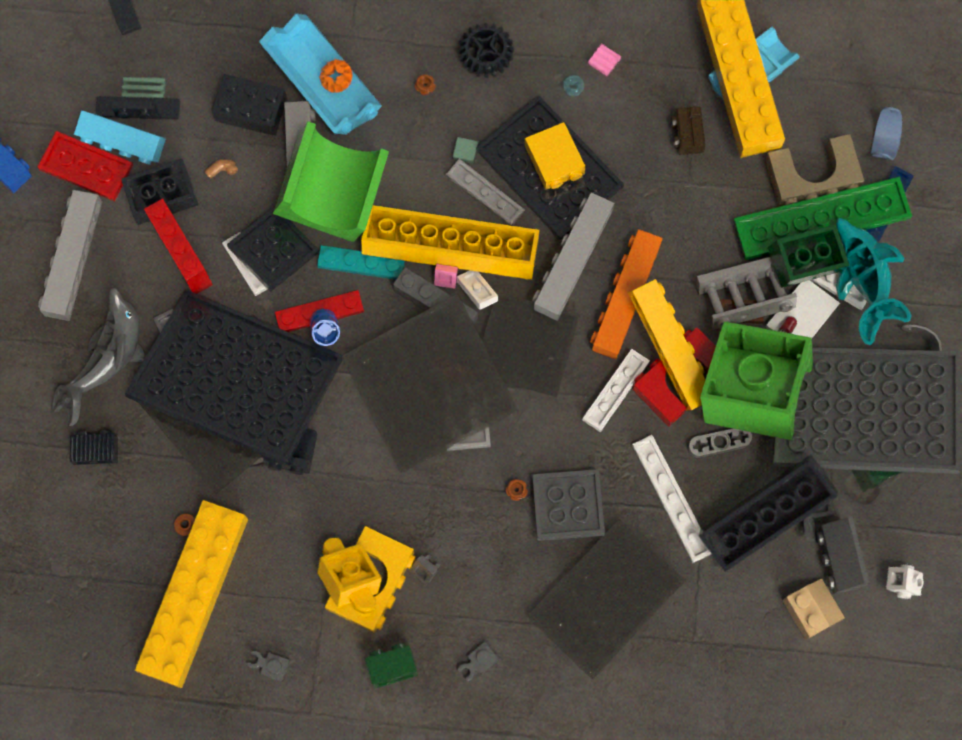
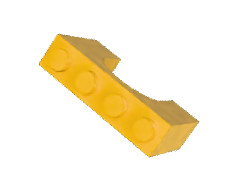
(396, 559)

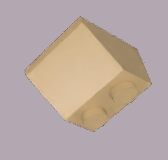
(813, 609)

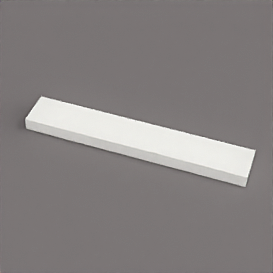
(671, 497)

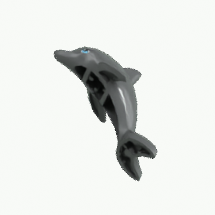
(114, 347)

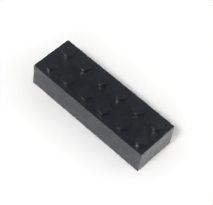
(768, 513)

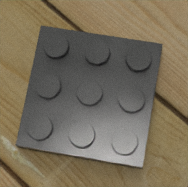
(568, 505)

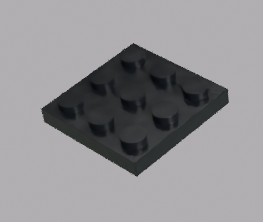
(272, 249)

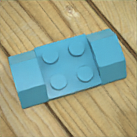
(773, 55)

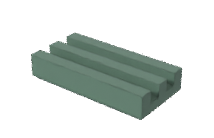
(135, 84)

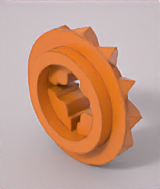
(342, 82)

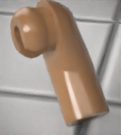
(221, 165)

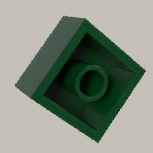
(391, 666)

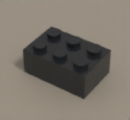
(249, 105)
(163, 182)

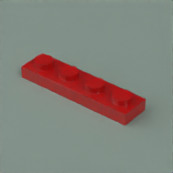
(299, 316)

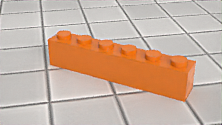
(621, 309)

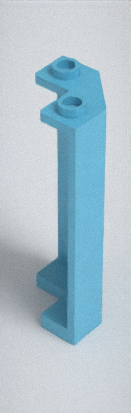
(301, 54)

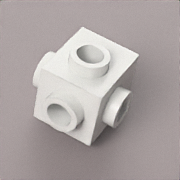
(904, 581)

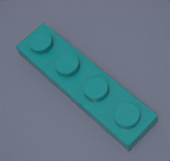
(357, 263)

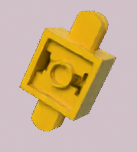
(349, 576)

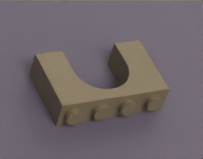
(791, 188)

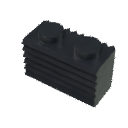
(94, 448)

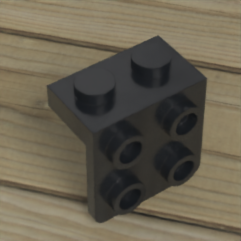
(302, 457)

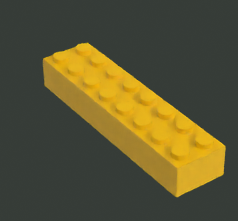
(741, 76)
(450, 242)
(192, 594)

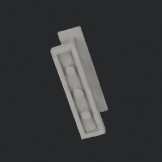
(741, 274)

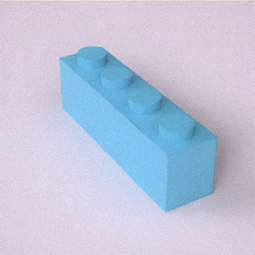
(119, 136)

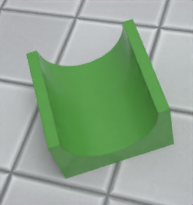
(330, 185)
(756, 380)

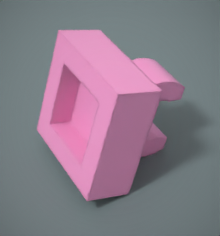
(445, 276)

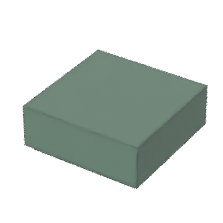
(465, 150)

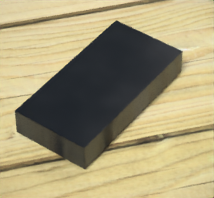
(125, 16)

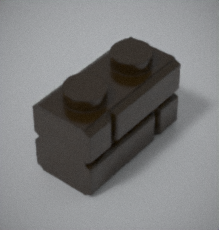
(689, 130)

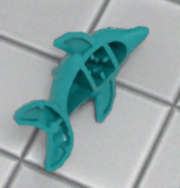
(871, 276)

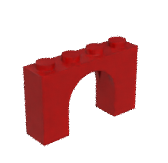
(178, 246)
(653, 387)

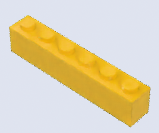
(670, 342)

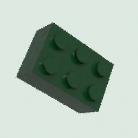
(808, 256)

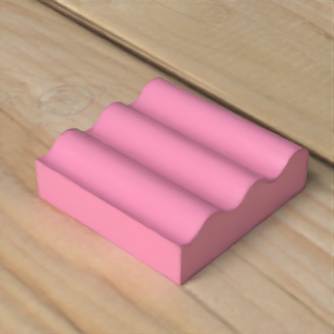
(604, 60)

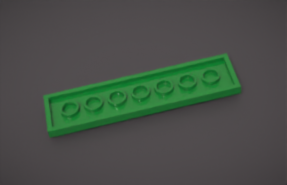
(861, 206)

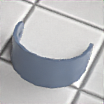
(887, 134)

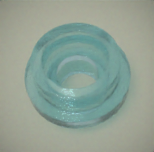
(573, 80)

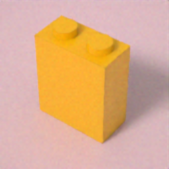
(555, 156)

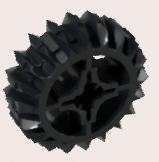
(477, 40)

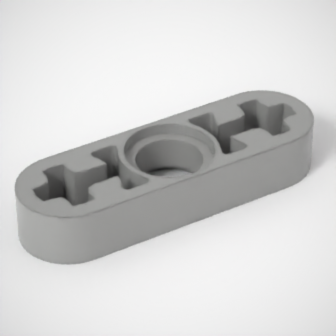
(715, 450)

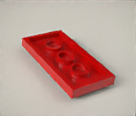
(85, 166)

